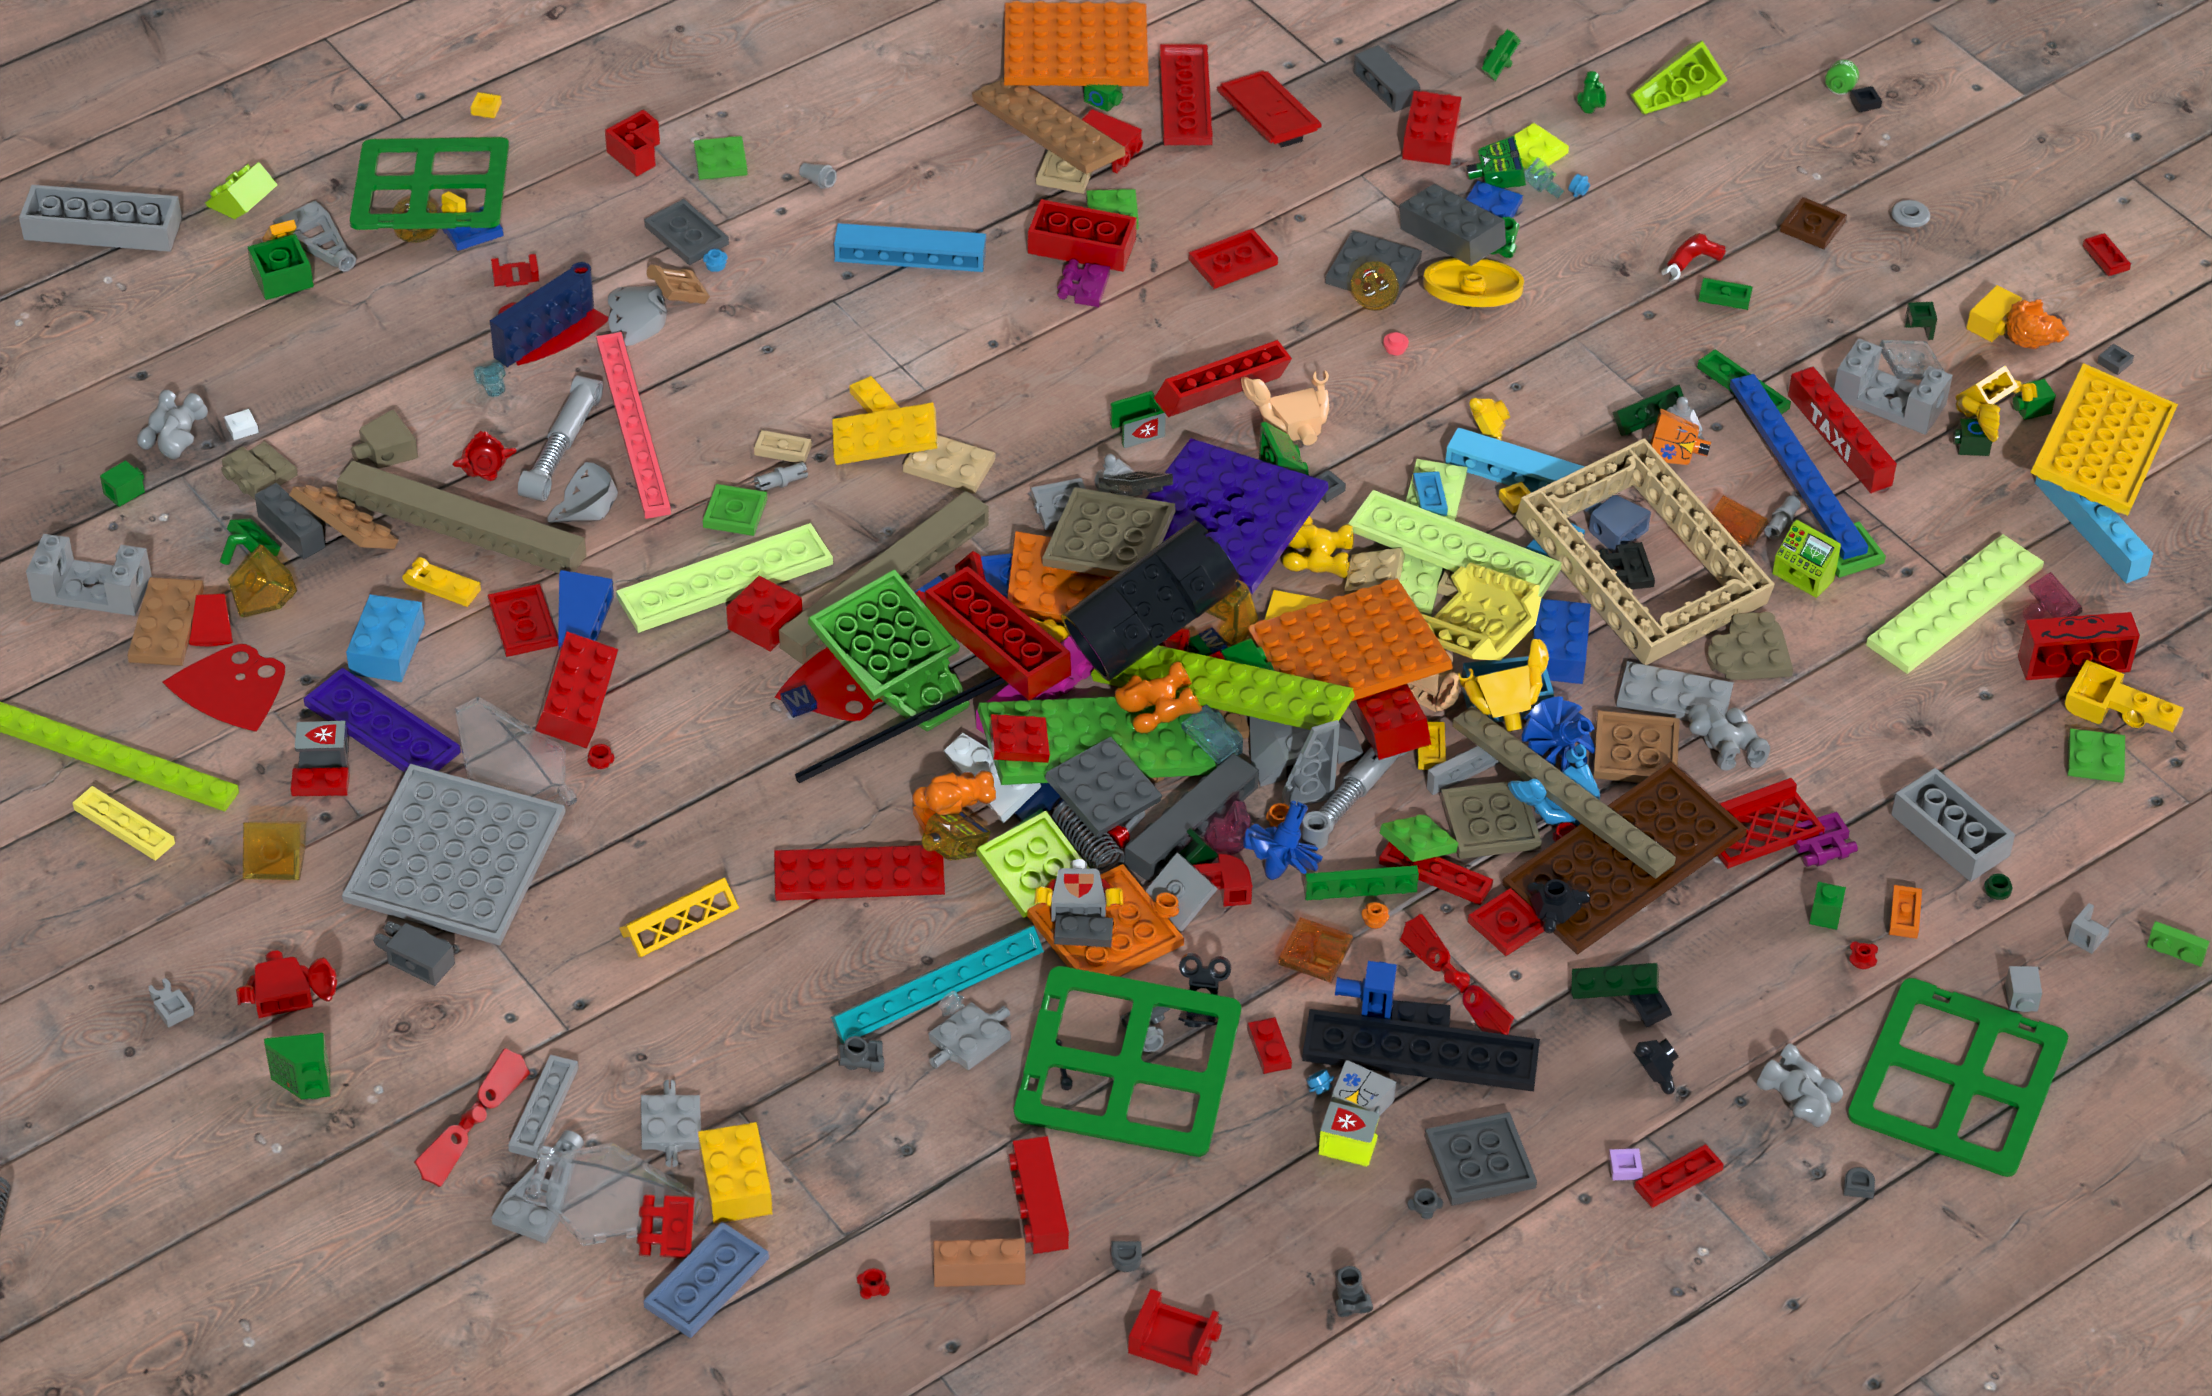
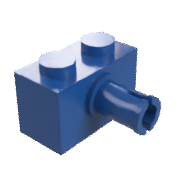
(1374, 990)

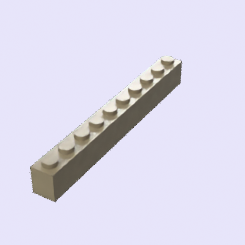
(461, 518)
(908, 556)

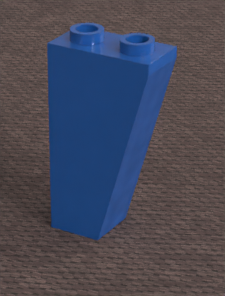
(583, 604)

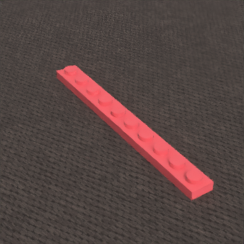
(633, 425)

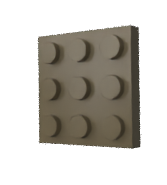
(1489, 820)

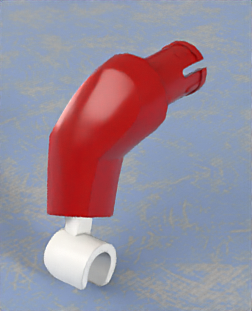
(1691, 248)

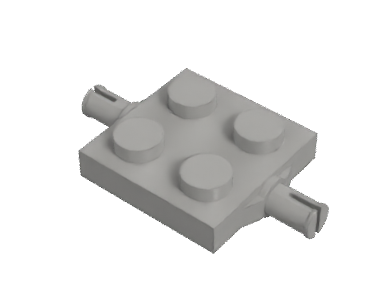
(969, 1036)
(670, 1122)

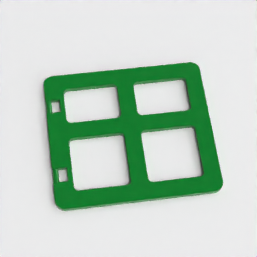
(424, 181)
(1128, 1067)
(1965, 1079)

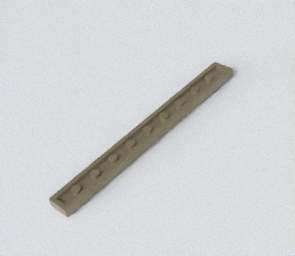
(1565, 792)

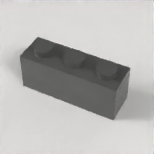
(1385, 78)
(290, 521)

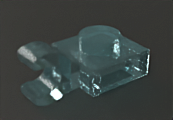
(1541, 177)

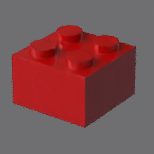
(762, 611)

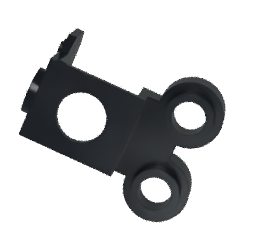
(1202, 977)

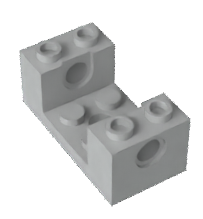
(1865, 387)
(61, 580)

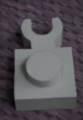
(170, 1005)

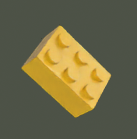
(735, 1173)

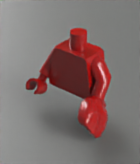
(285, 986)

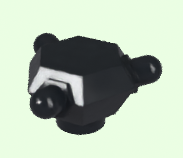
(1555, 902)
(1658, 1062)

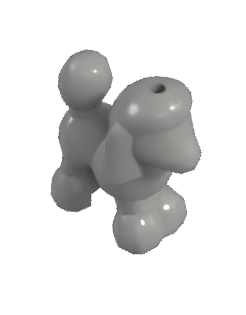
(172, 423)
(1728, 735)
(1801, 1086)

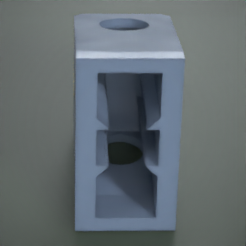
(1618, 522)

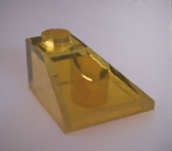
(261, 584)
(273, 849)

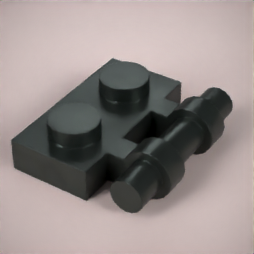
(1634, 565)

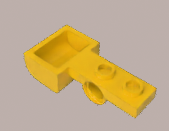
(2102, 689)

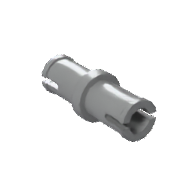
(780, 477)
(1782, 517)

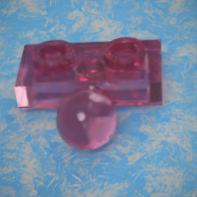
(2052, 598)

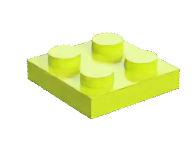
(1537, 142)

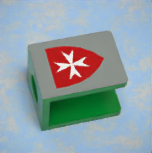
(1138, 419)

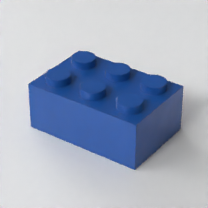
(1565, 633)

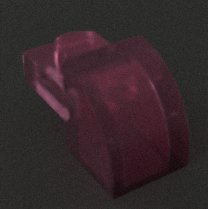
(1227, 834)

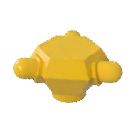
(1490, 416)

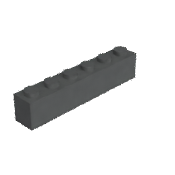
(1196, 809)

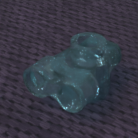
(491, 378)

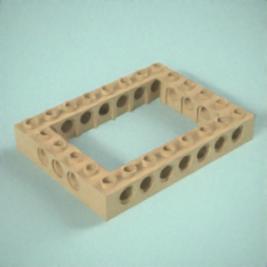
(1639, 465)

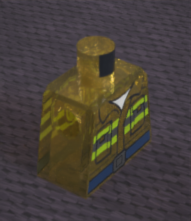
(954, 836)

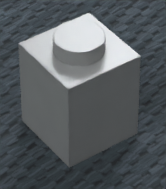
(2023, 988)

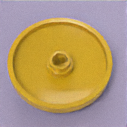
(1478, 285)

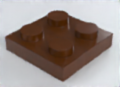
(1813, 223)

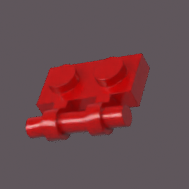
(676, 1226)

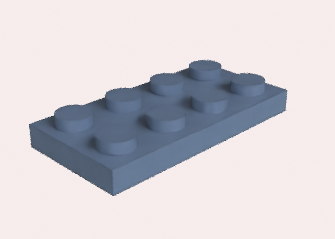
(706, 1279)

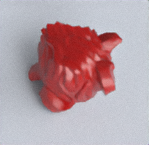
(483, 456)

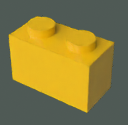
(1990, 315)

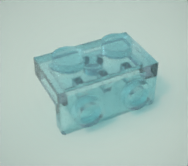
(1213, 734)

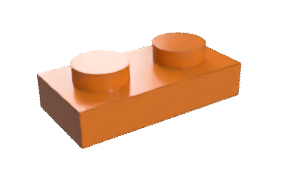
(1905, 911)

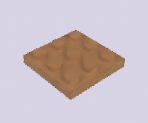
(1633, 745)

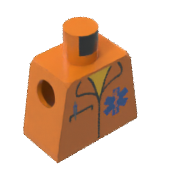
(1677, 439)

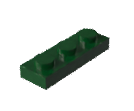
(1646, 410)
(1615, 981)

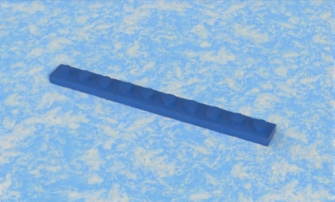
(1798, 466)

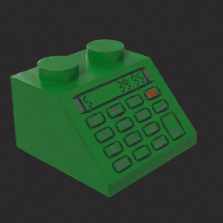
(1279, 449)
(300, 1064)

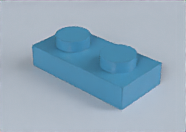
(1430, 492)

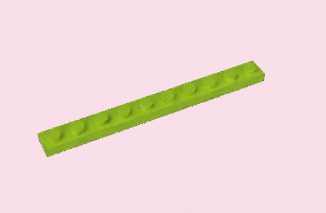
(117, 757)

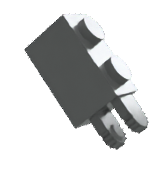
(416, 952)

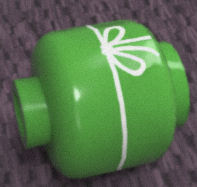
(1842, 77)

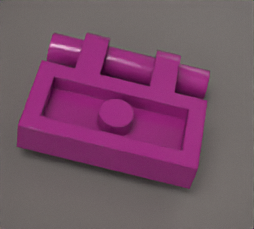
(1091, 285)
(1834, 834)

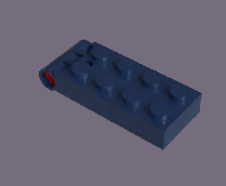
(542, 314)

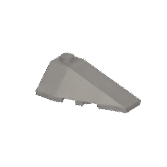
(1315, 768)

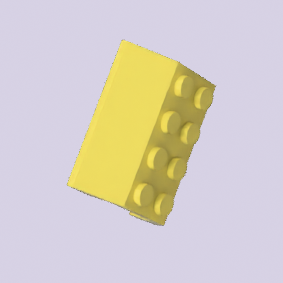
(1486, 614)

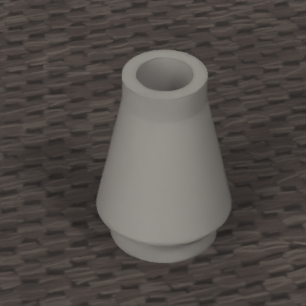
(821, 175)

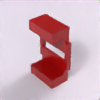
(527, 272)

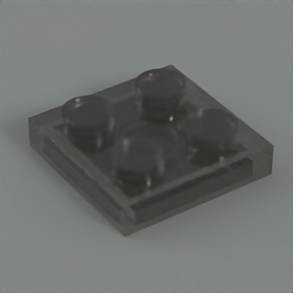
(1136, 482)

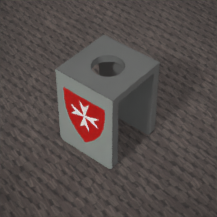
(322, 744)

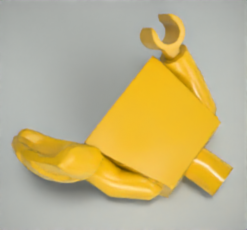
(1982, 395)
(1509, 690)

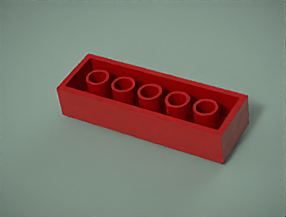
(999, 633)

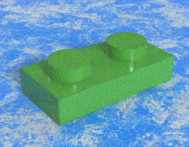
(2178, 943)

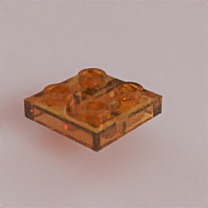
(1315, 949)

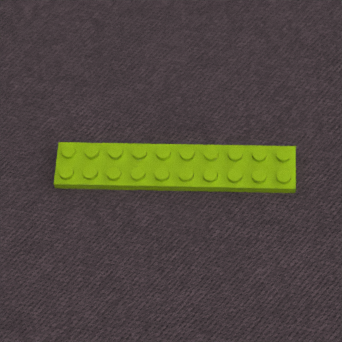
(1245, 688)

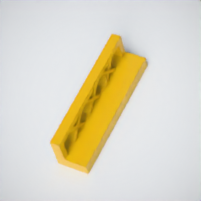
(674, 907)

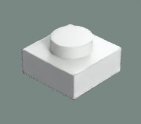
(241, 424)

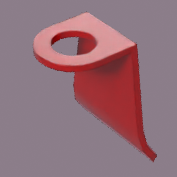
(210, 621)

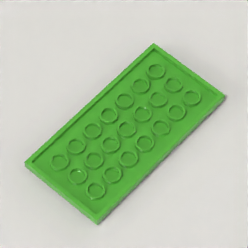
(1084, 722)

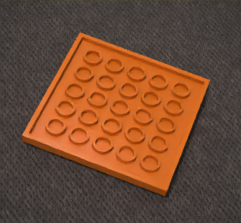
(1075, 44)
(1355, 641)

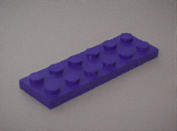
(381, 723)

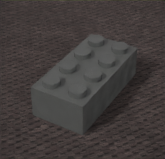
(1452, 224)

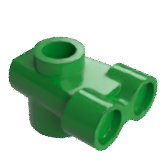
(1593, 93)
(1511, 232)

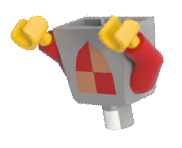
(1078, 892)

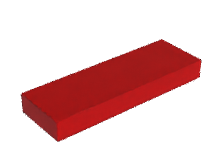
(1678, 1176)

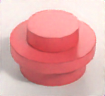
(1395, 343)

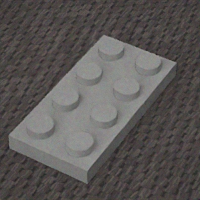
(1670, 691)

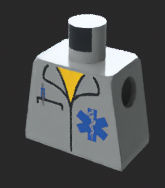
(1363, 1089)

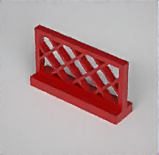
(1763, 801)

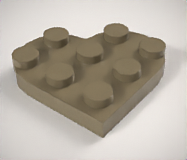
(1751, 649)

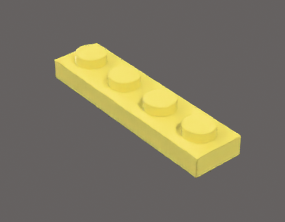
(123, 823)

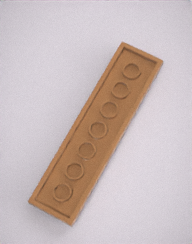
(1049, 125)

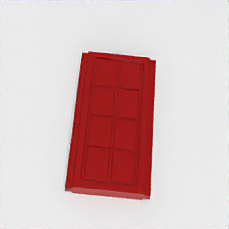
(1269, 107)

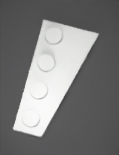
(972, 757)

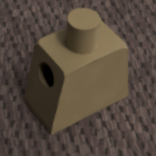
(385, 442)

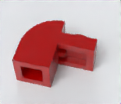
(1231, 877)

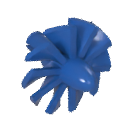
(1556, 728)
(1281, 844)

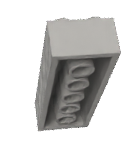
(100, 218)

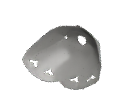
(639, 312)
(592, 501)

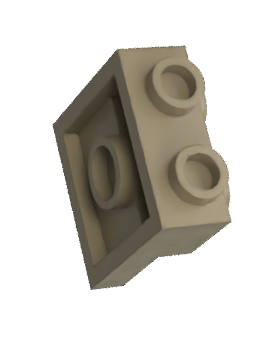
(257, 468)

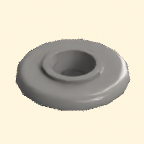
(1903, 209)

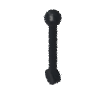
(1066, 1083)

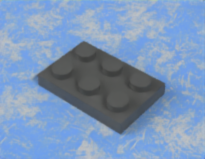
(686, 231)

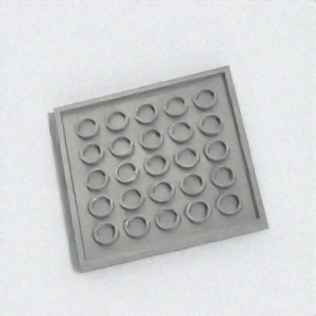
(454, 854)

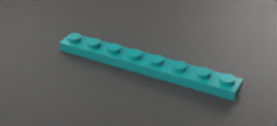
(937, 984)

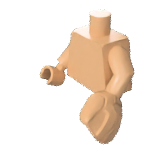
(1294, 413)
(1438, 690)

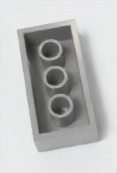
(1953, 824)

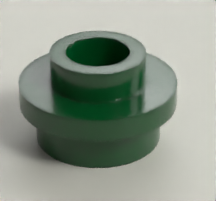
(1998, 886)

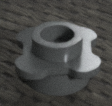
(1425, 1196)

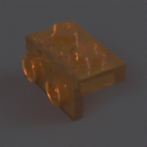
(1740, 521)

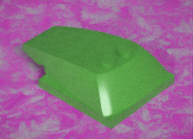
(892, 647)

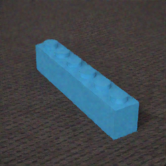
(910, 247)

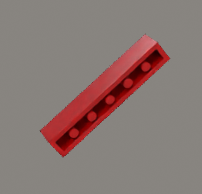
(1221, 378)

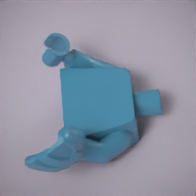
(1534, 793)

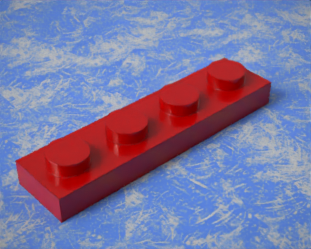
(1442, 874)

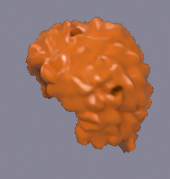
(2032, 327)

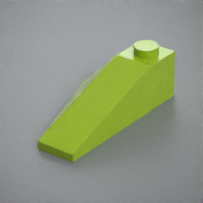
(1680, 79)

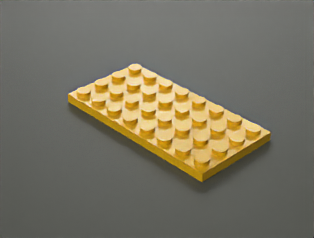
(2104, 439)

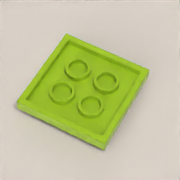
(1027, 859)

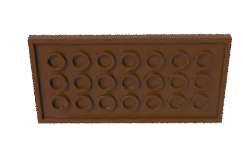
(1667, 810)

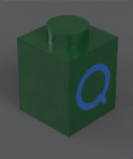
(1971, 439)

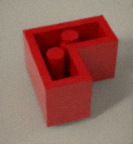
(634, 141)

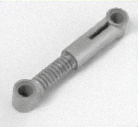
(583, 396)
(1356, 784)

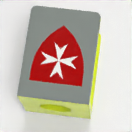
(1348, 1134)

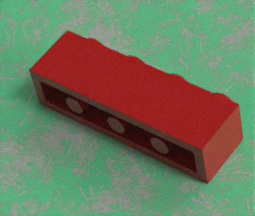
(1039, 1194)

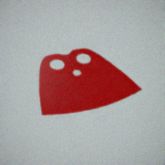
(566, 338)
(828, 685)
(214, 690)

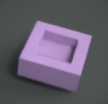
(1625, 1164)

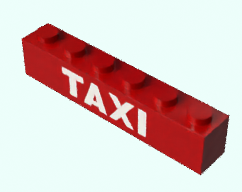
(1842, 429)

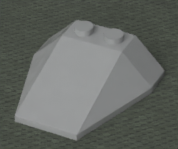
(1279, 745)

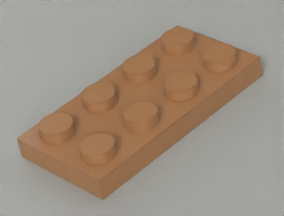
(344, 517)
(165, 622)

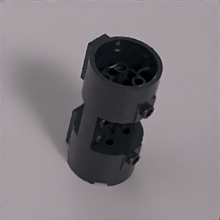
(1151, 600)

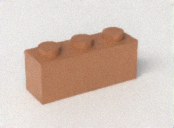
(979, 1262)

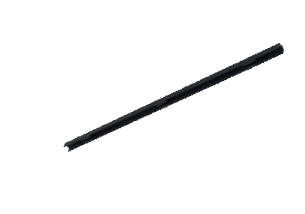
(898, 728)

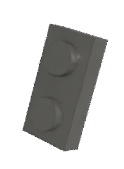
(1083, 931)

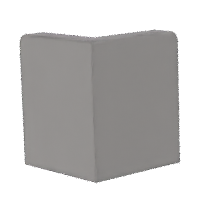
(2086, 932)

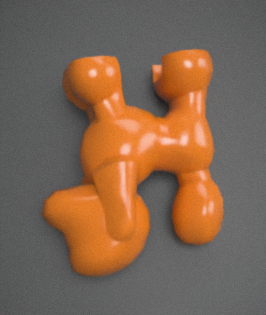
(1159, 692)
(951, 793)

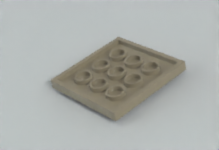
(1106, 532)

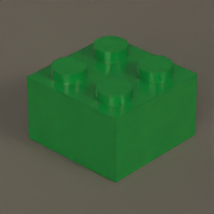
(280, 266)

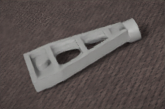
(311, 216)
(525, 1217)

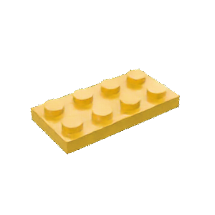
(884, 433)

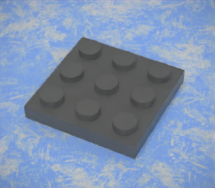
(1365, 248)
(1103, 787)
(1480, 1158)

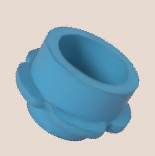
(1579, 185)
(715, 260)
(1320, 1082)

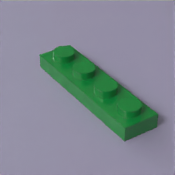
(1723, 370)
(1361, 882)

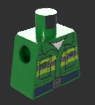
(1499, 164)

